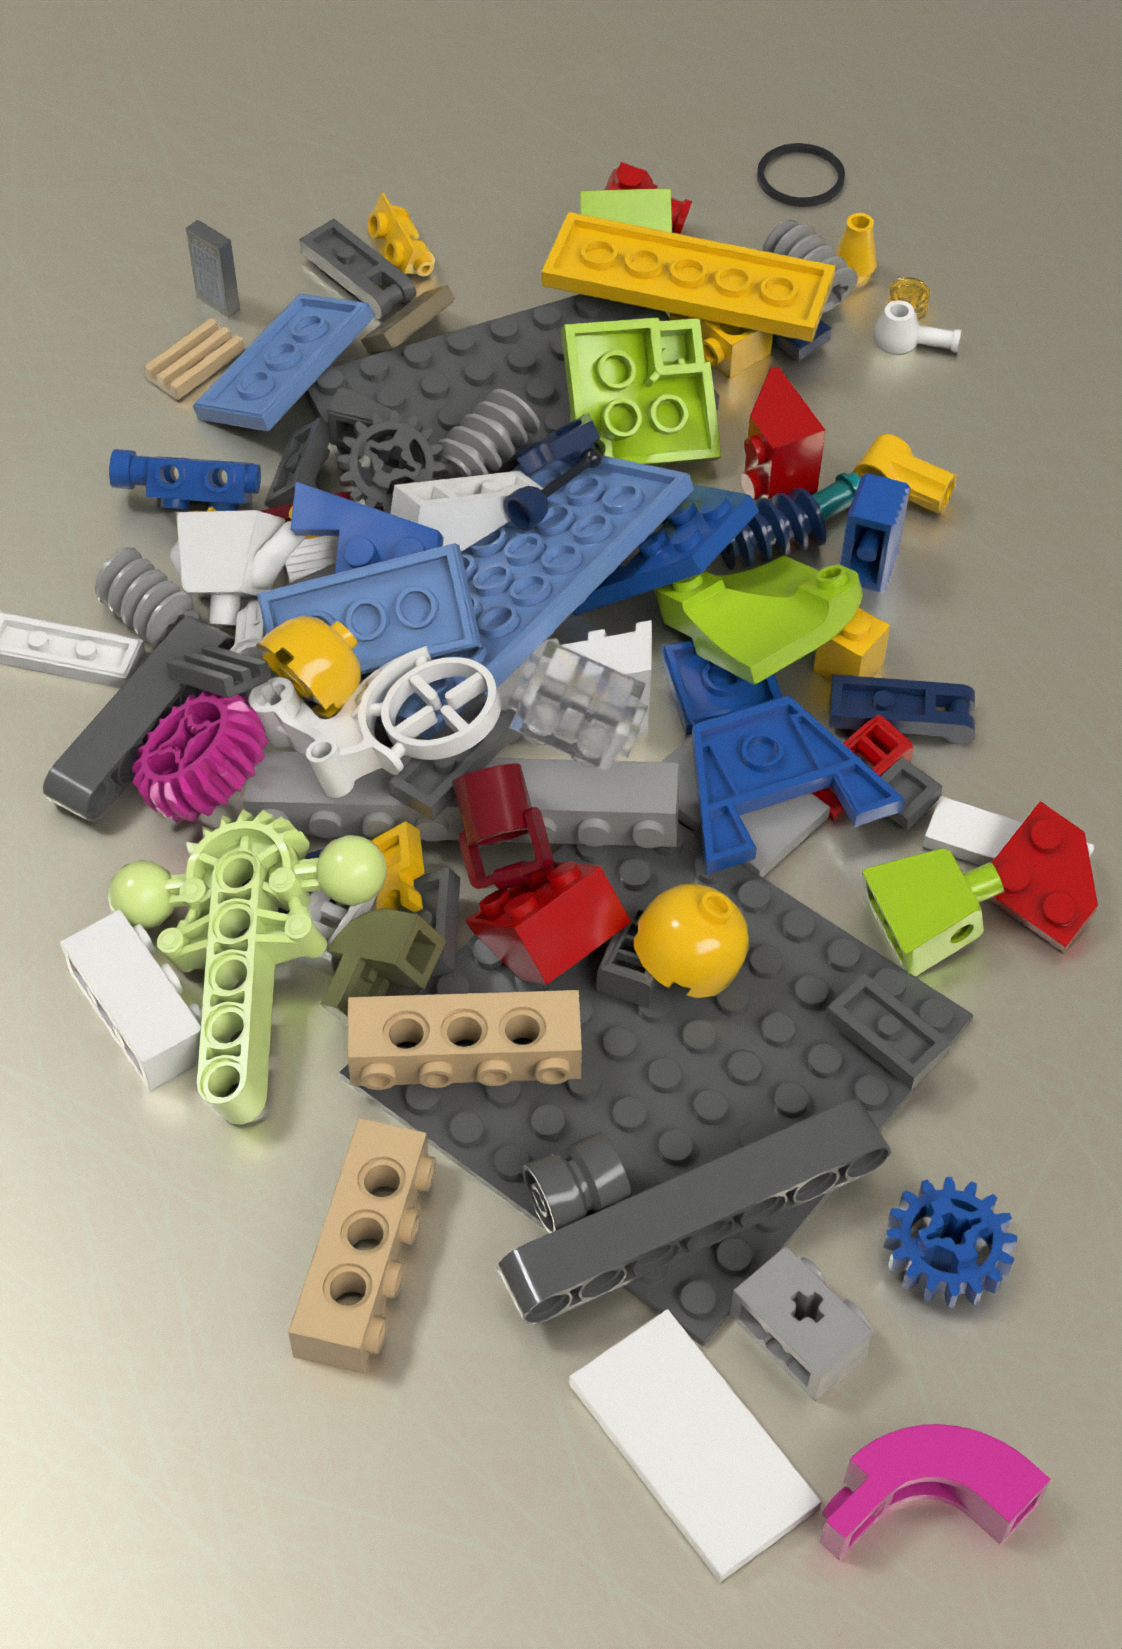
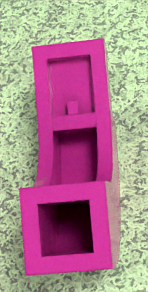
(939, 1464)

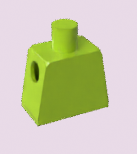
(929, 905)

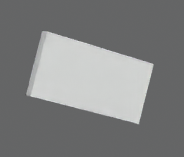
(694, 1445)

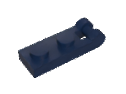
(904, 704)

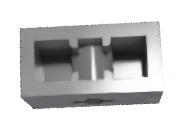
(807, 1350)

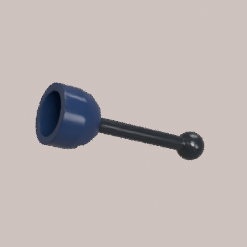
(530, 505)

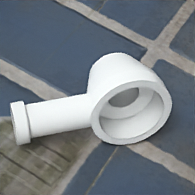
(899, 331)

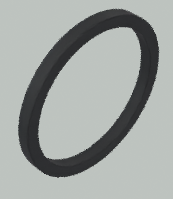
(800, 201)

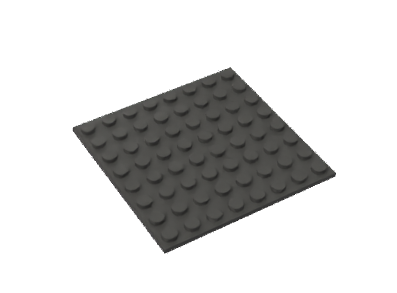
(685, 1073)

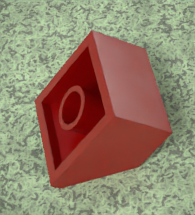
(782, 441)

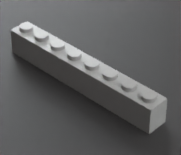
(578, 803)

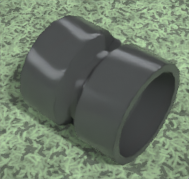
(582, 1182)

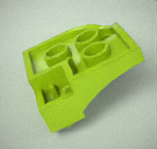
(644, 389)
(763, 615)

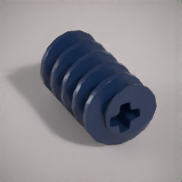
(776, 524)

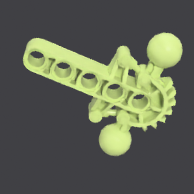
(273, 858)

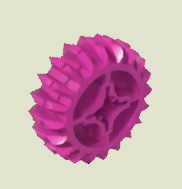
(199, 756)

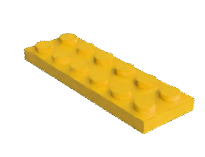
(689, 276)

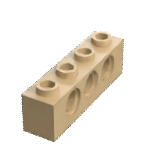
(443, 1019)
(375, 1159)

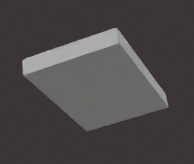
(773, 829)

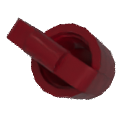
(497, 810)

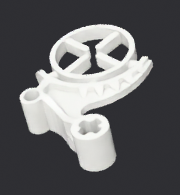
(346, 745)

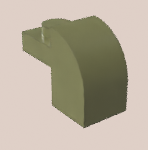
(378, 951)

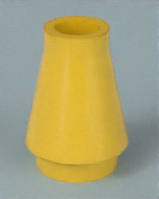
(858, 245)

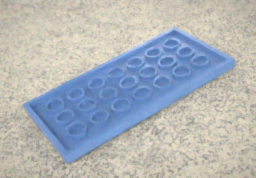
(537, 577)

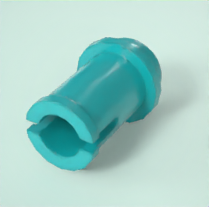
(838, 495)

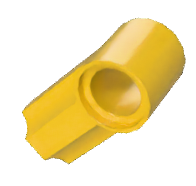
(893, 459)

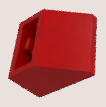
(550, 921)

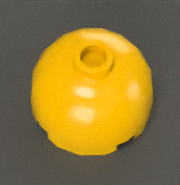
(315, 660)
(692, 939)

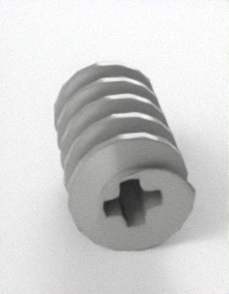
(804, 243)
(487, 434)
(142, 596)

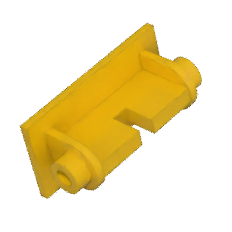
(398, 238)

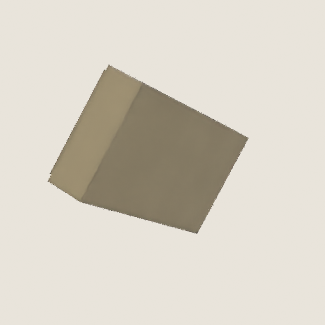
(408, 320)

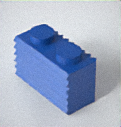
(875, 529)

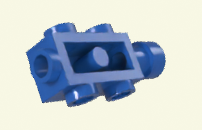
(196, 481)

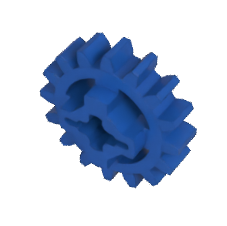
(935, 1256)

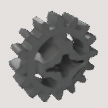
(375, 454)

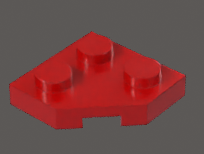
(1047, 877)

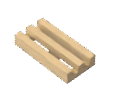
(189, 355)

